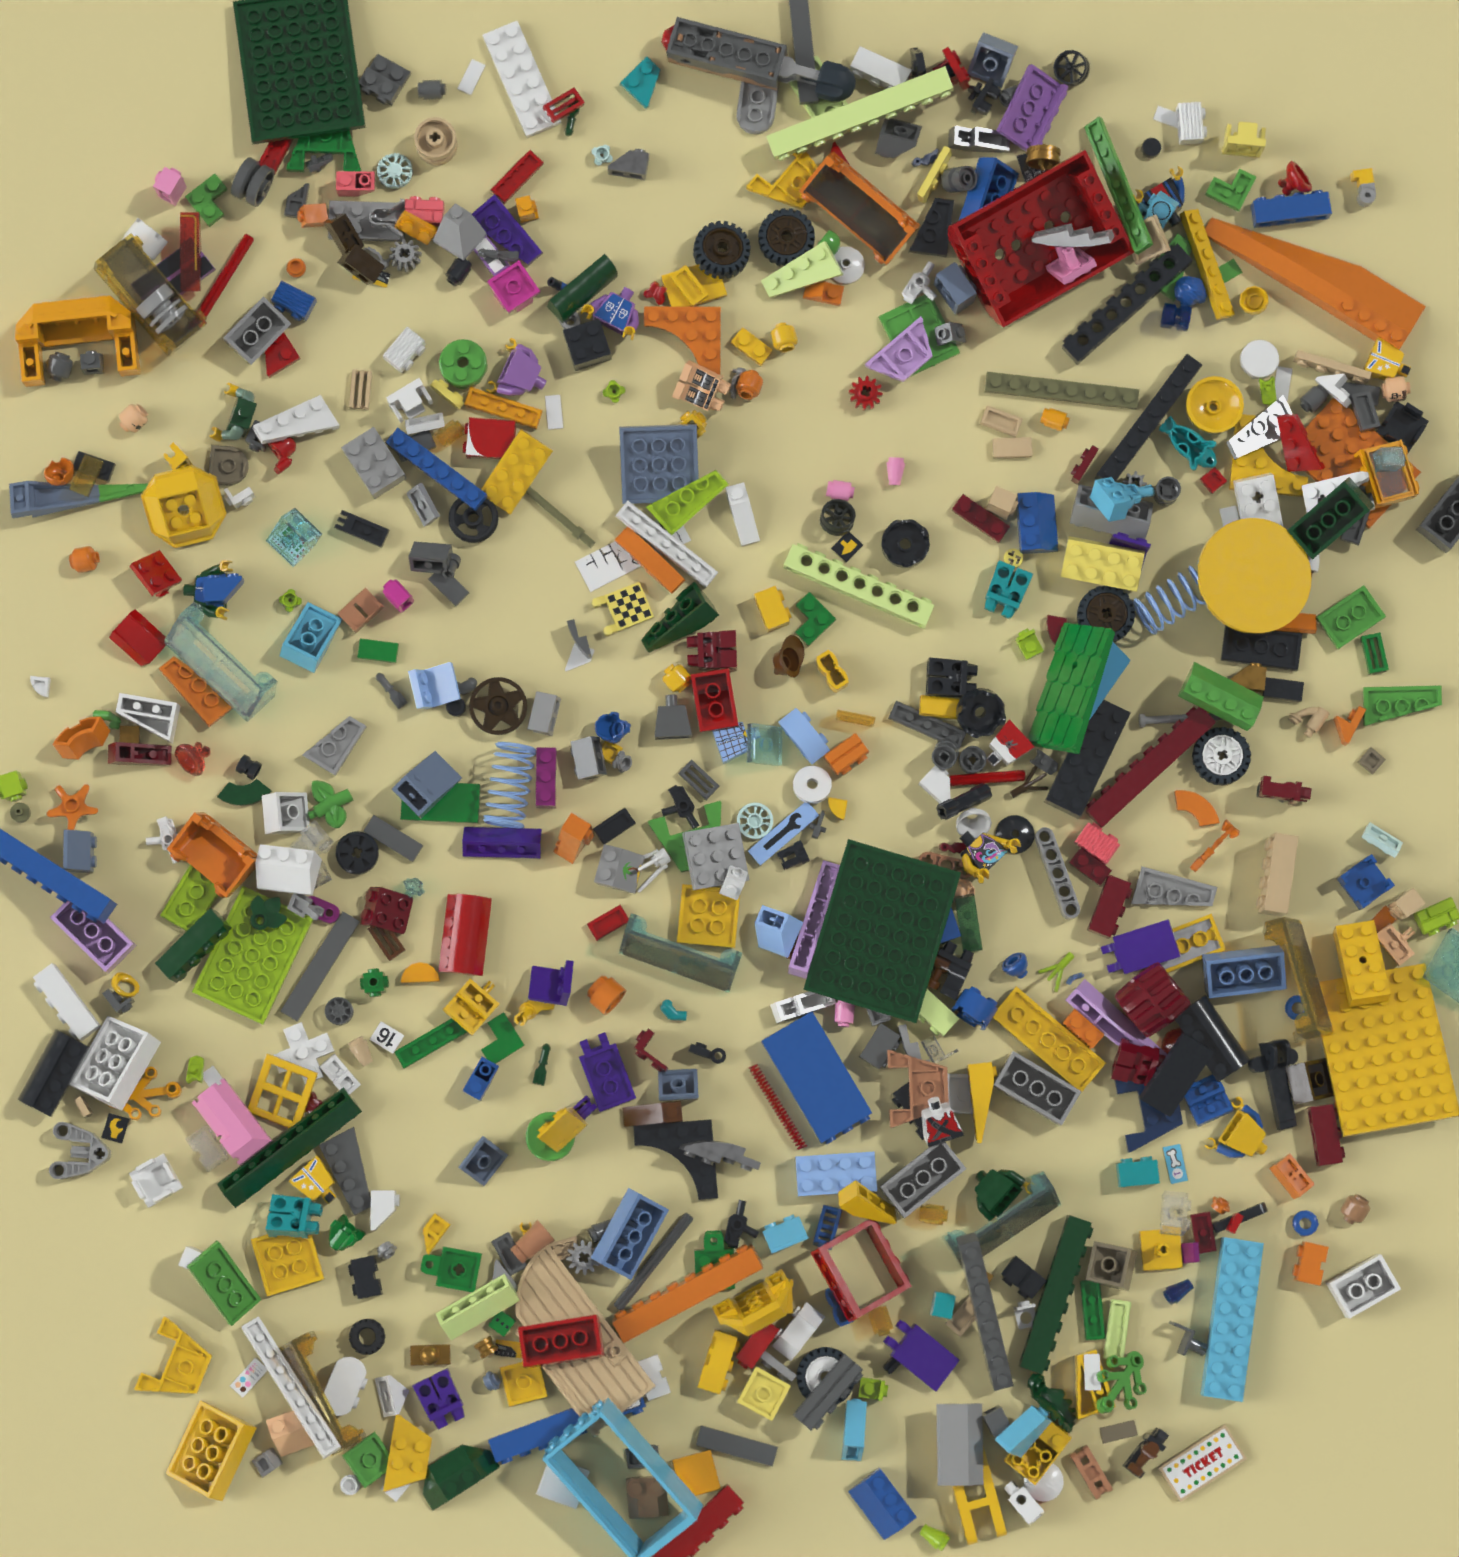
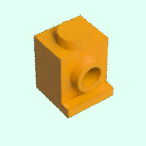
(526, 209)

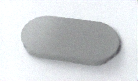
(756, 108)

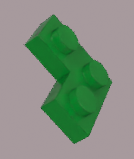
(818, 619)

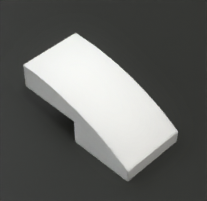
(339, 1074)

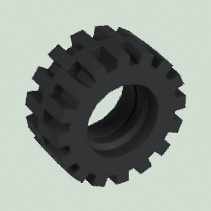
(379, 1336)

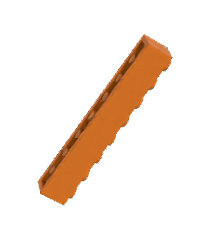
(687, 1293)

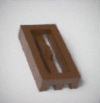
(395, 952)

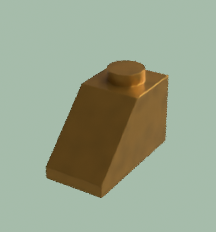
(1252, 677)

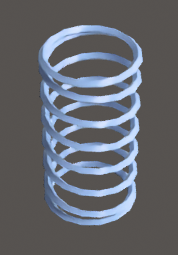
(1142, 610)
(510, 822)

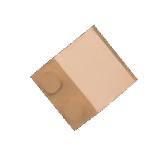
(288, 1433)

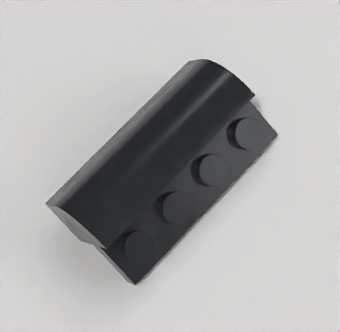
(1207, 1027)
(53, 1073)

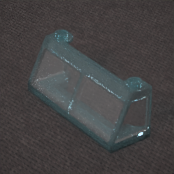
(217, 666)

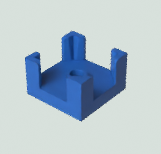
(1365, 882)

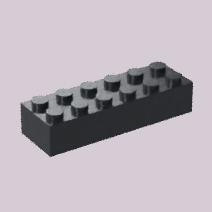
(1082, 771)

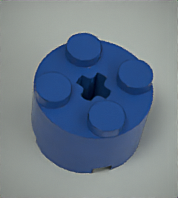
(975, 1008)

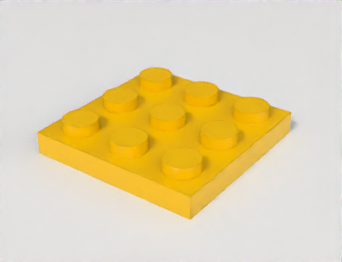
(707, 917)
(286, 1262)

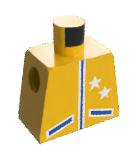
(1385, 361)
(315, 1181)

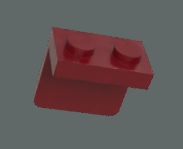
(386, 910)
(643, 1039)

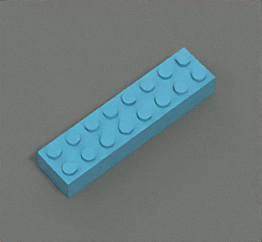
(1232, 1319)

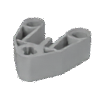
(79, 1134)

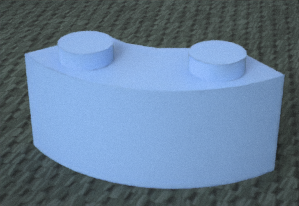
(804, 736)

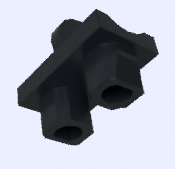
(989, 90)

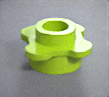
(613, 386)
(290, 594)

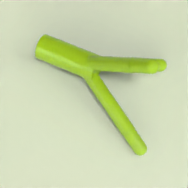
(1058, 969)

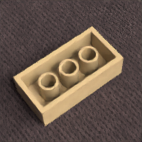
(1278, 874)

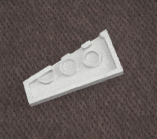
(297, 421)

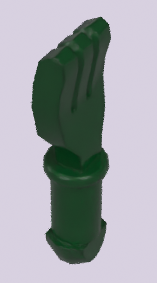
(571, 120)
(540, 1073)

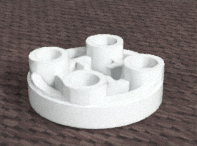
(1259, 359)

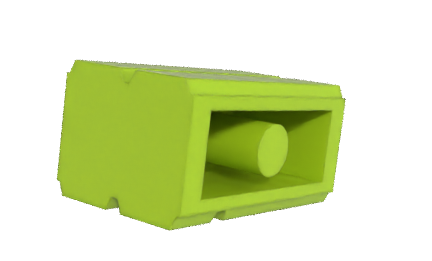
(1436, 916)

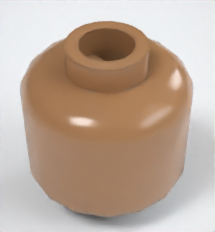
(1355, 1209)

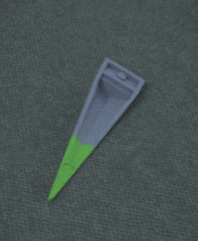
(43, 498)

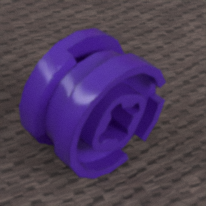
(586, 1109)

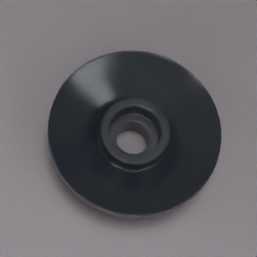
(1018, 823)

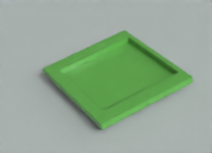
(903, 316)

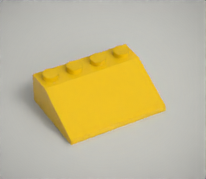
(211, 1451)

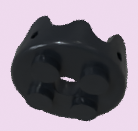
(908, 530)
(990, 719)

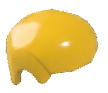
(1254, 300)

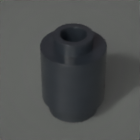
(458, 271)

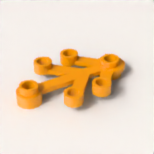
(140, 1094)

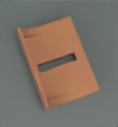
(369, 605)

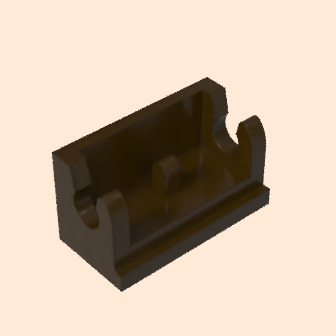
(343, 232)
(361, 264)

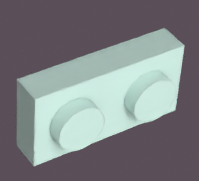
(1382, 840)

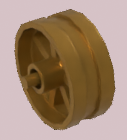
(1042, 156)

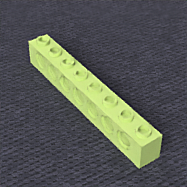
(864, 595)

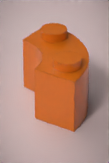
(84, 736)

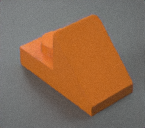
(824, 293)
(1347, 729)

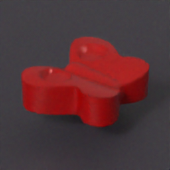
(657, 292)

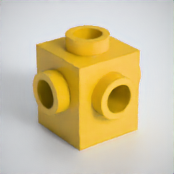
(698, 418)

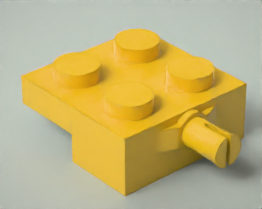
(471, 1006)

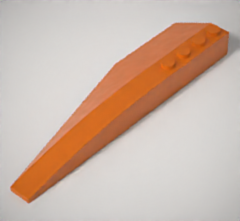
(1328, 282)

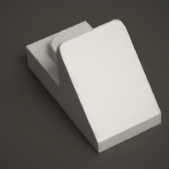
(1333, 385)

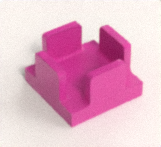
(514, 288)

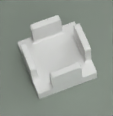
(409, 400)
(155, 1180)

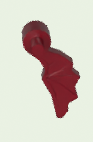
(955, 847)

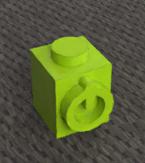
(12, 786)

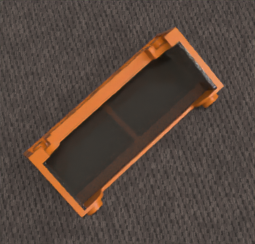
(859, 207)

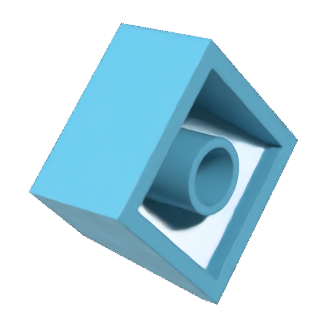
(784, 1234)

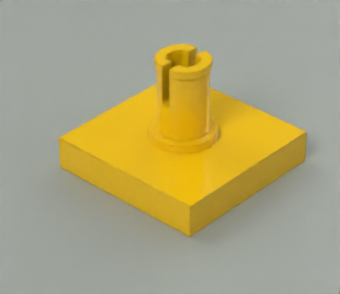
(1160, 1250)

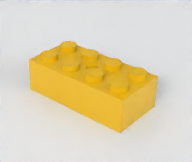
(1367, 981)

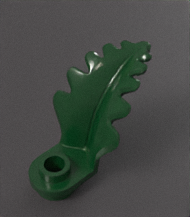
(1052, 1401)

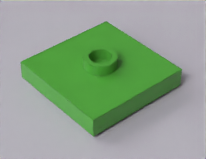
(368, 1459)

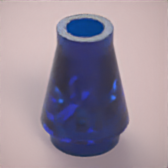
(1176, 1292)

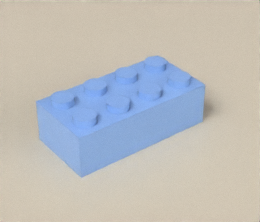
(834, 1172)

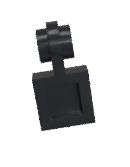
(700, 1049)

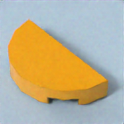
(420, 973)

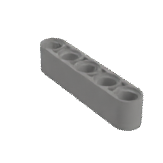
(1057, 863)

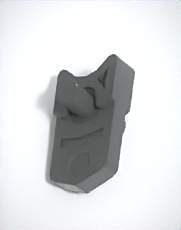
(316, 163)
(1045, 763)
(818, 828)

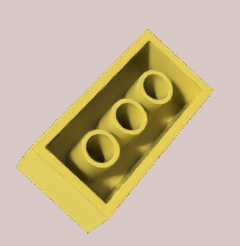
(1102, 563)

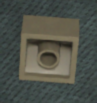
(1111, 1265)

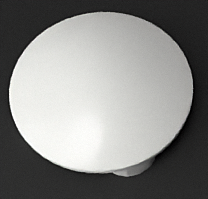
(1048, 1486)

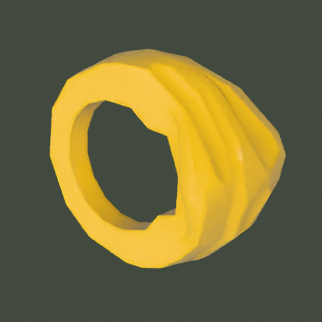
(123, 977)

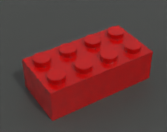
(561, 1341)

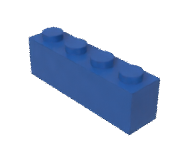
(1291, 209)

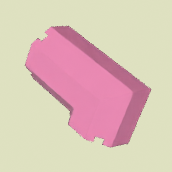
(232, 1121)

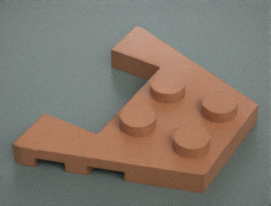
(925, 1082)

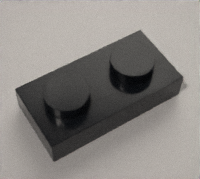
(106, 470)

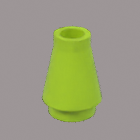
(935, 1537)

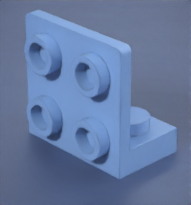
(434, 686)

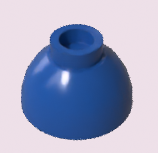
(1016, 965)

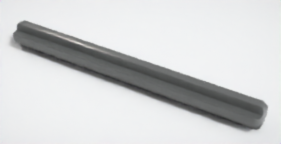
(653, 1262)

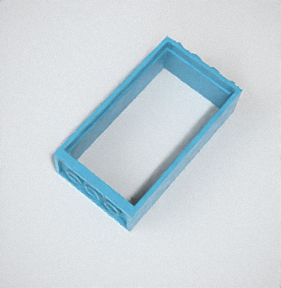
(598, 1505)

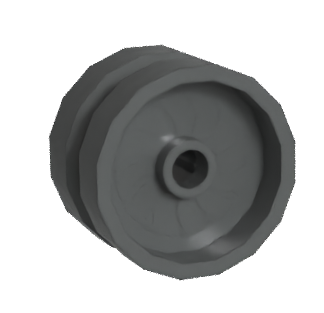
(252, 182)

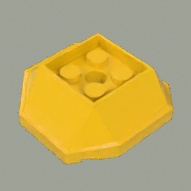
(184, 487)
(756, 1306)

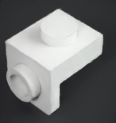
(243, 498)
(733, 882)

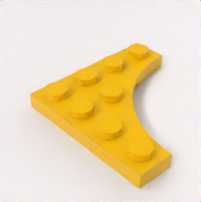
(1260, 463)

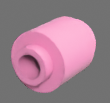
(840, 490)
(844, 1013)

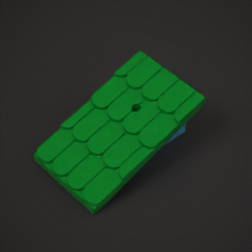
(1076, 684)

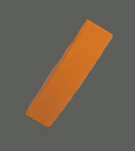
(649, 560)

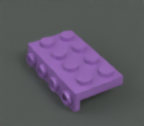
(1032, 108)

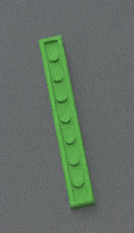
(1118, 185)

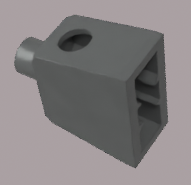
(672, 720)

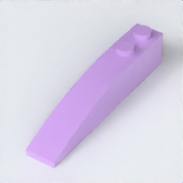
(813, 920)

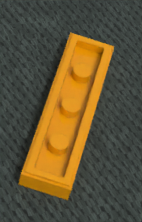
(503, 408)

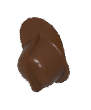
(789, 657)

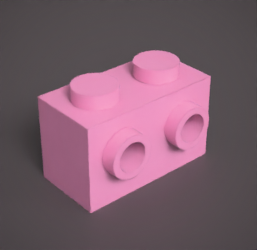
(169, 185)

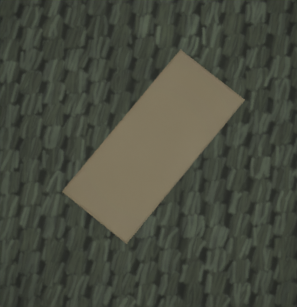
(1118, 1431)

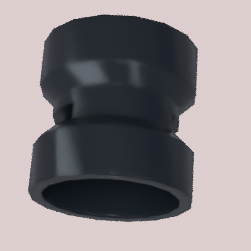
(248, 767)

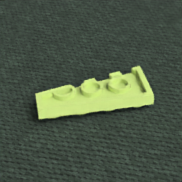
(810, 268)

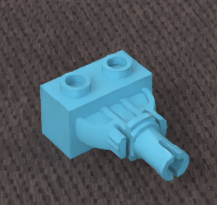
(1116, 498)

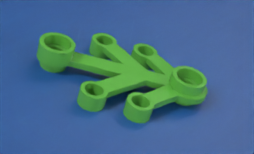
(1123, 1381)

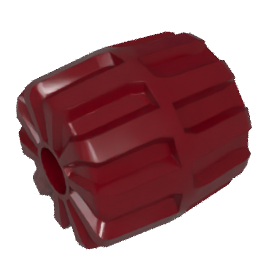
(1152, 999)

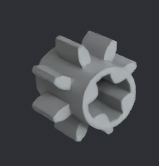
(1135, 477)

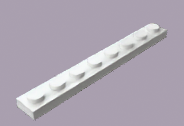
(291, 1387)

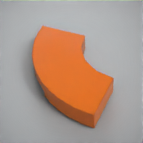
(1197, 806)

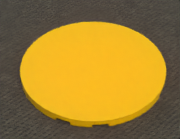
(1254, 576)

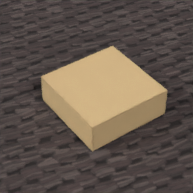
(83, 1106)

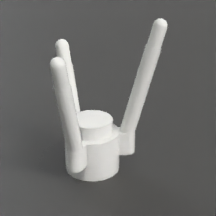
(658, 858)

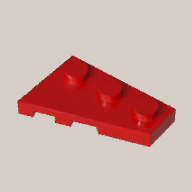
(1296, 446)

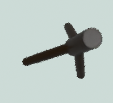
(1028, 784)

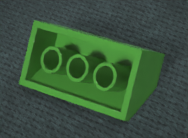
(1221, 696)

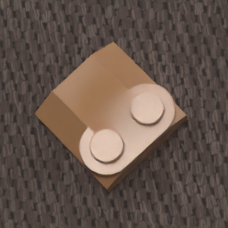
(646, 1498)

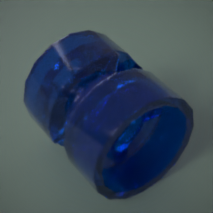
(1169, 318)

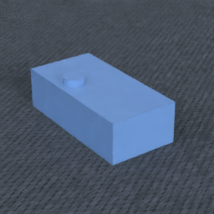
(1244, 971)
(629, 1233)

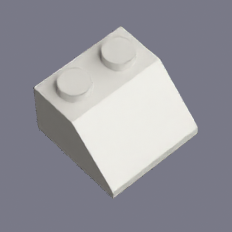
(285, 812)

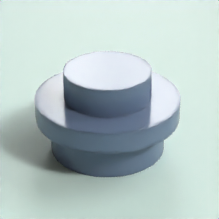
(491, 1381)

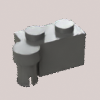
(432, 558)

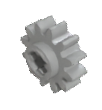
(575, 1255)

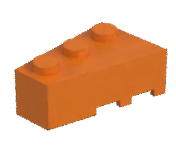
(573, 838)

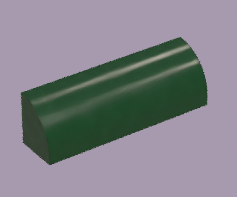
(583, 288)

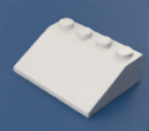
(115, 1062)

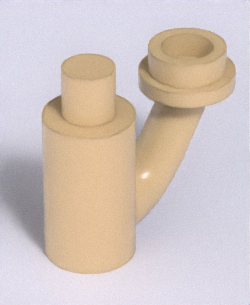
(1318, 718)

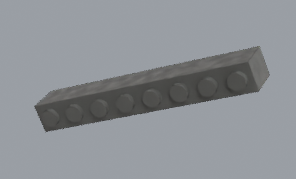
(984, 1311)

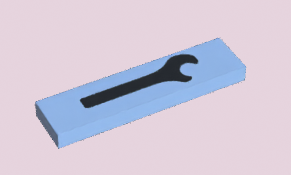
(783, 833)

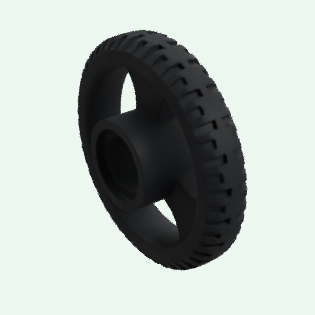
(484, 532)

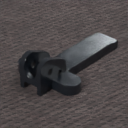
(1273, 1060)

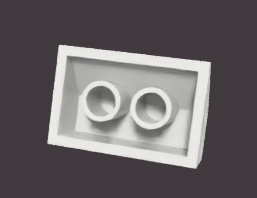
(287, 869)

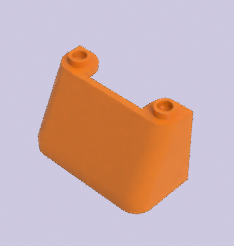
(214, 853)

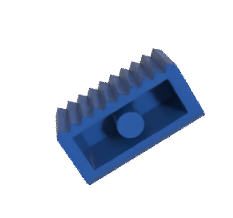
(293, 301)

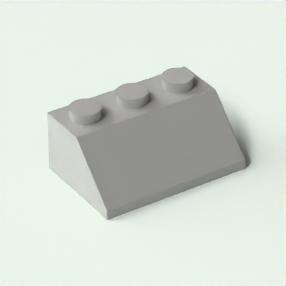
(256, 331)

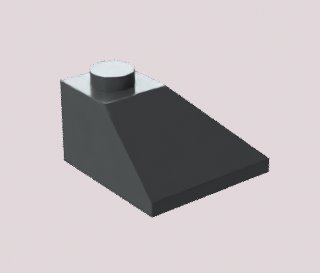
(897, 137)

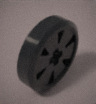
(346, 847)

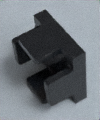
(1403, 423)

